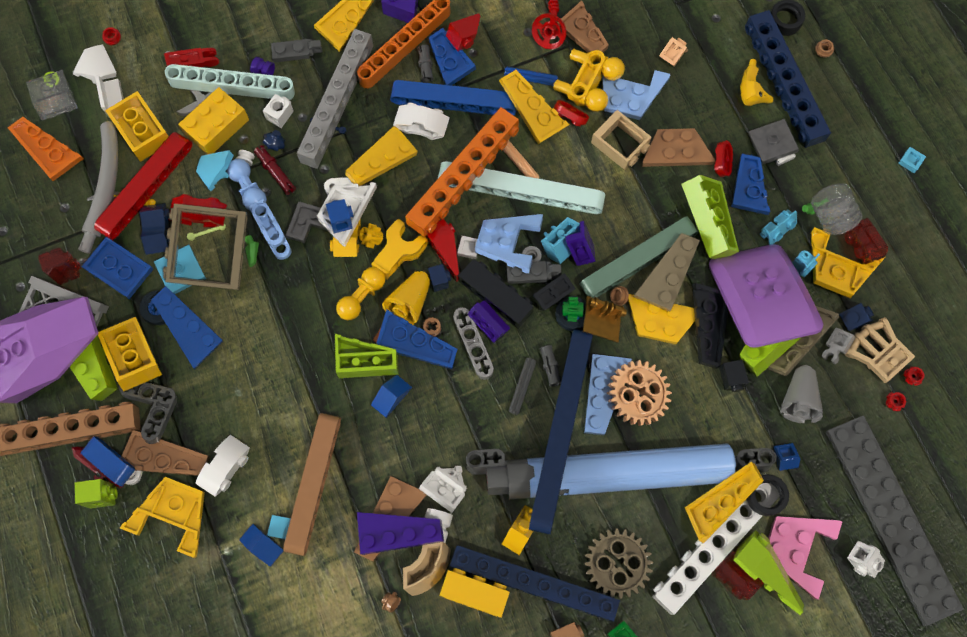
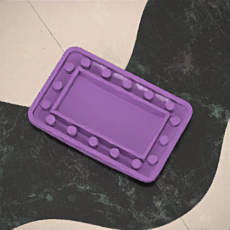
(765, 296)

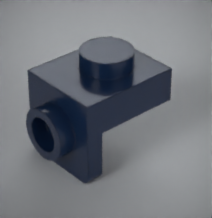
(857, 316)

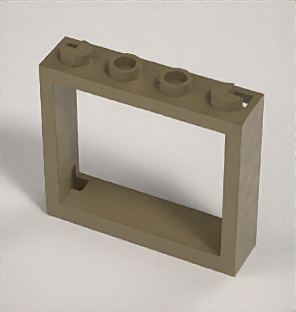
(173, 234)

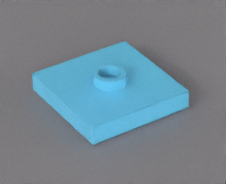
(187, 268)

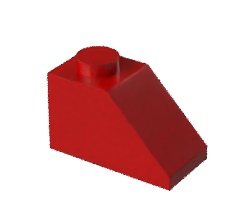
(463, 32)

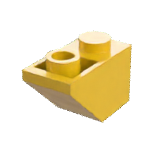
(519, 531)

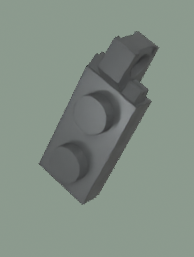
(295, 49)
(539, 272)

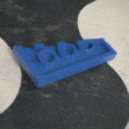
(414, 342)

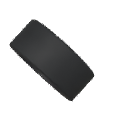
(792, 7)
(783, 500)

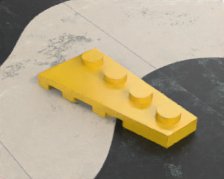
(383, 156)

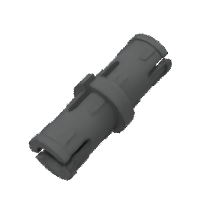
(425, 63)
(550, 366)

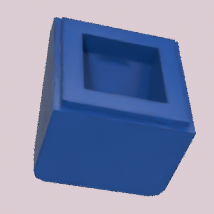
(786, 456)

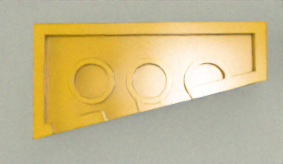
(341, 21)
(533, 109)
(720, 502)

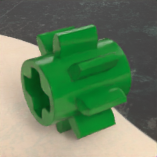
(572, 309)

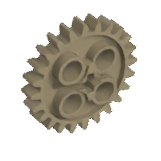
(605, 578)

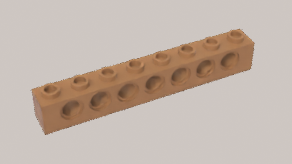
(128, 421)

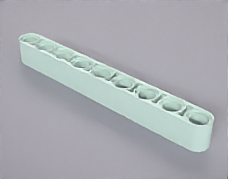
(536, 190)

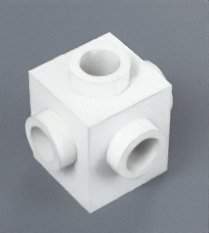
(866, 559)

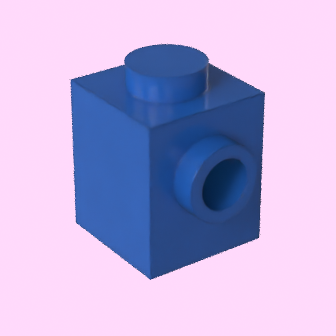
(339, 215)

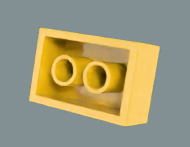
(214, 121)
(137, 125)
(129, 354)
(474, 592)

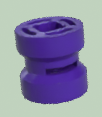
(259, 66)

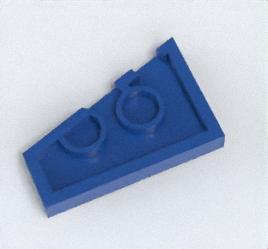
(749, 186)

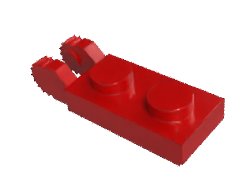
(193, 57)

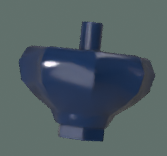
(274, 140)

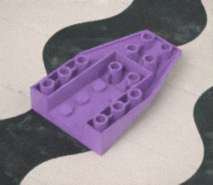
(42, 345)

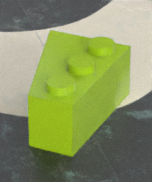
(760, 358)
(363, 359)

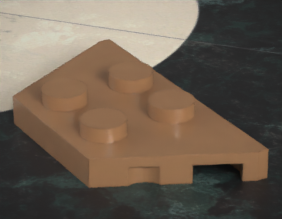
(677, 148)

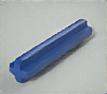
(533, 76)

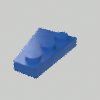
(451, 63)

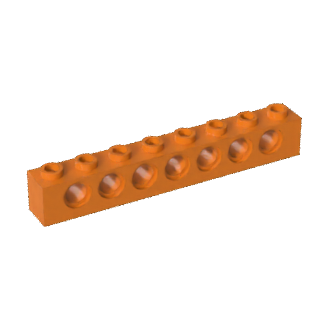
(500, 121)

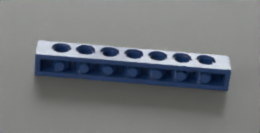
(795, 83)
(535, 583)

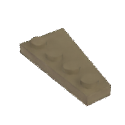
(667, 277)

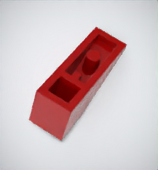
(443, 243)

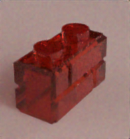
(866, 242)
(59, 265)
(741, 583)

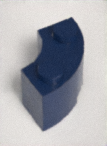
(154, 228)

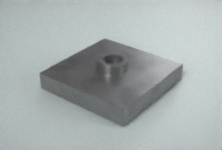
(773, 141)

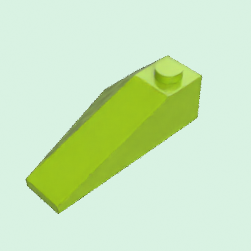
(760, 561)

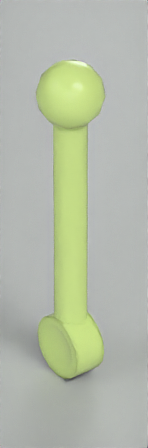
(191, 236)

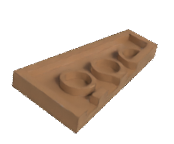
(162, 457)
(397, 500)

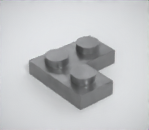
(302, 220)

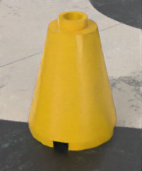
(409, 297)

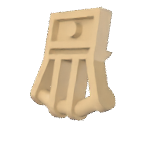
(890, 359)

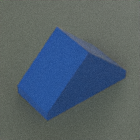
(390, 395)
(261, 545)

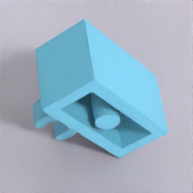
(555, 241)

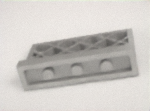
(59, 293)

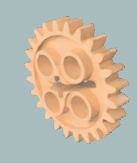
(632, 408)

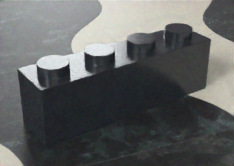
(496, 293)

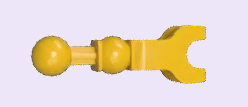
(382, 268)

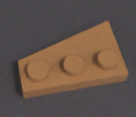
(583, 30)

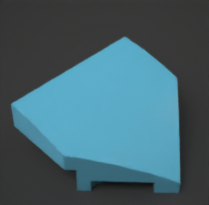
(213, 167)

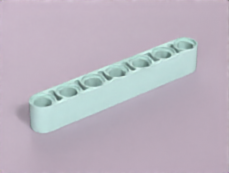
(222, 77)

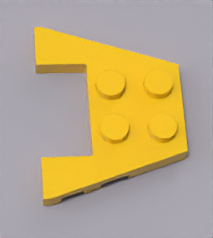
(836, 271)
(175, 505)

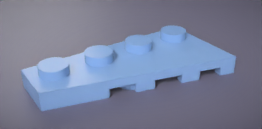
(598, 408)

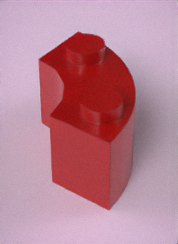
(189, 218)

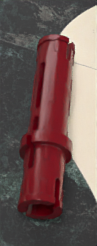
(270, 164)

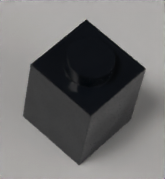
(734, 375)

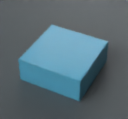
(912, 160)
(278, 527)

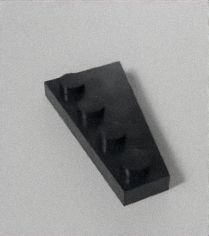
(710, 324)

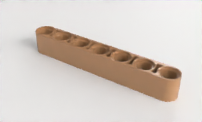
(312, 484)

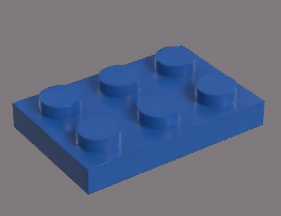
(117, 267)

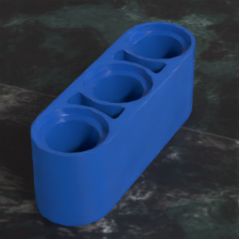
(108, 461)

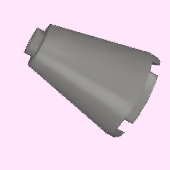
(803, 397)

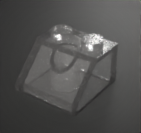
(51, 95)

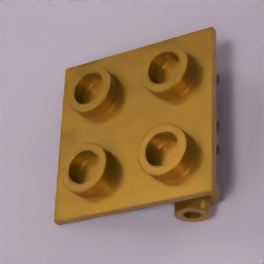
(603, 318)

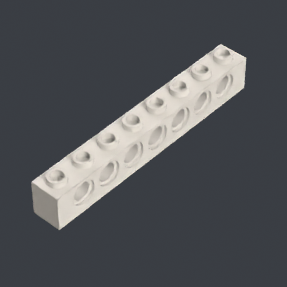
(673, 602)

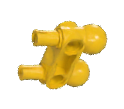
(589, 78)

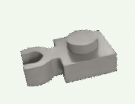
(838, 342)

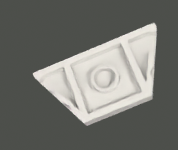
(355, 196)

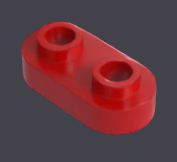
(567, 110)
(724, 159)

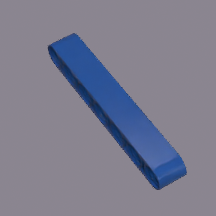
(451, 97)

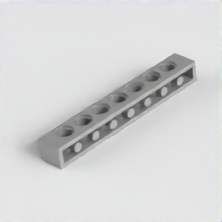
(335, 99)

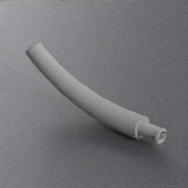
(105, 185)

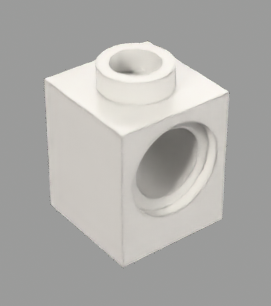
(278, 117)

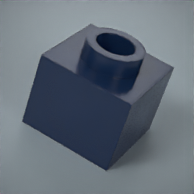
(439, 277)

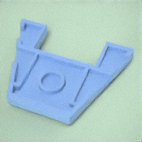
(631, 97)
(499, 238)

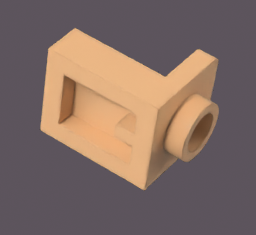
(673, 51)

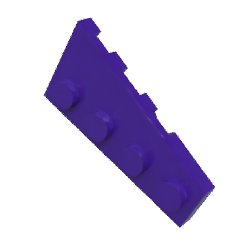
(395, 532)

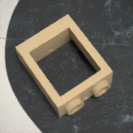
(631, 129)

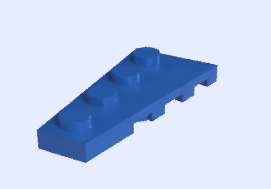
(187, 328)

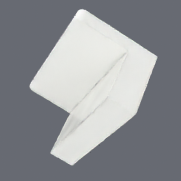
(109, 92)

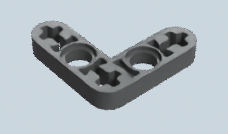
(158, 405)

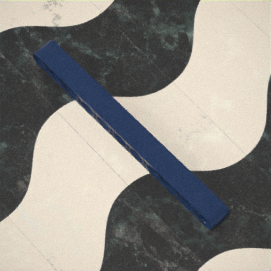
(560, 433)

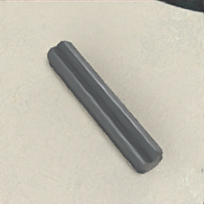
(522, 386)

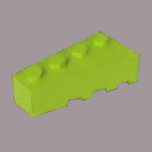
(711, 215)
(94, 372)

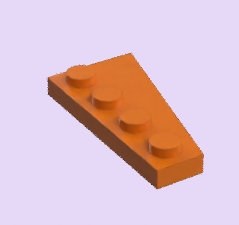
(45, 149)

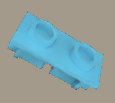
(785, 221)
(805, 263)

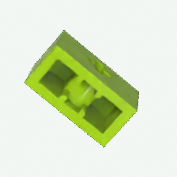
(95, 493)

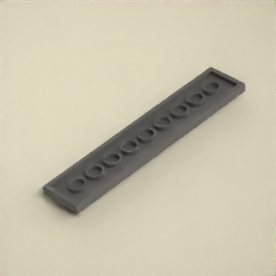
(894, 521)

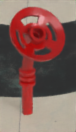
(550, 27)

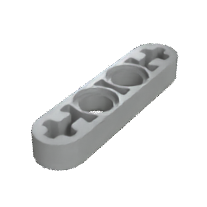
(470, 344)

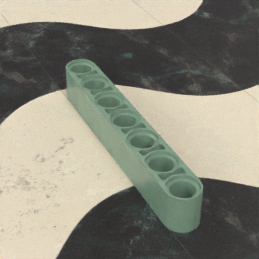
(636, 259)

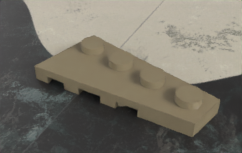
(794, 354)

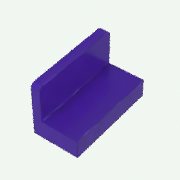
(581, 246)
(488, 321)

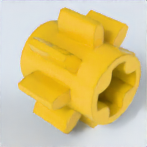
(371, 236)

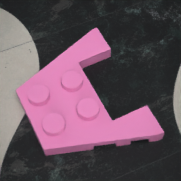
(792, 543)

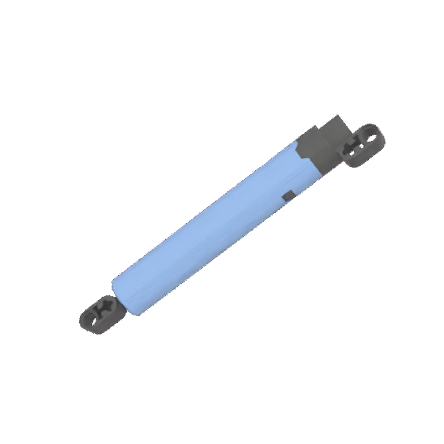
(619, 469)

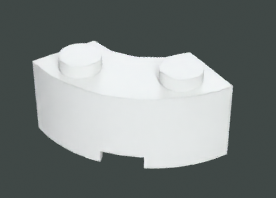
(421, 121)
(217, 475)

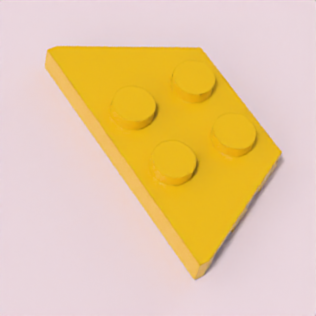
(658, 323)

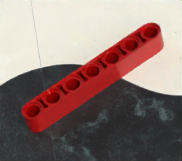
(143, 186)

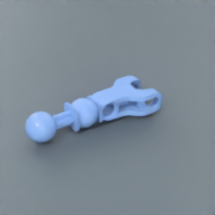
(255, 201)

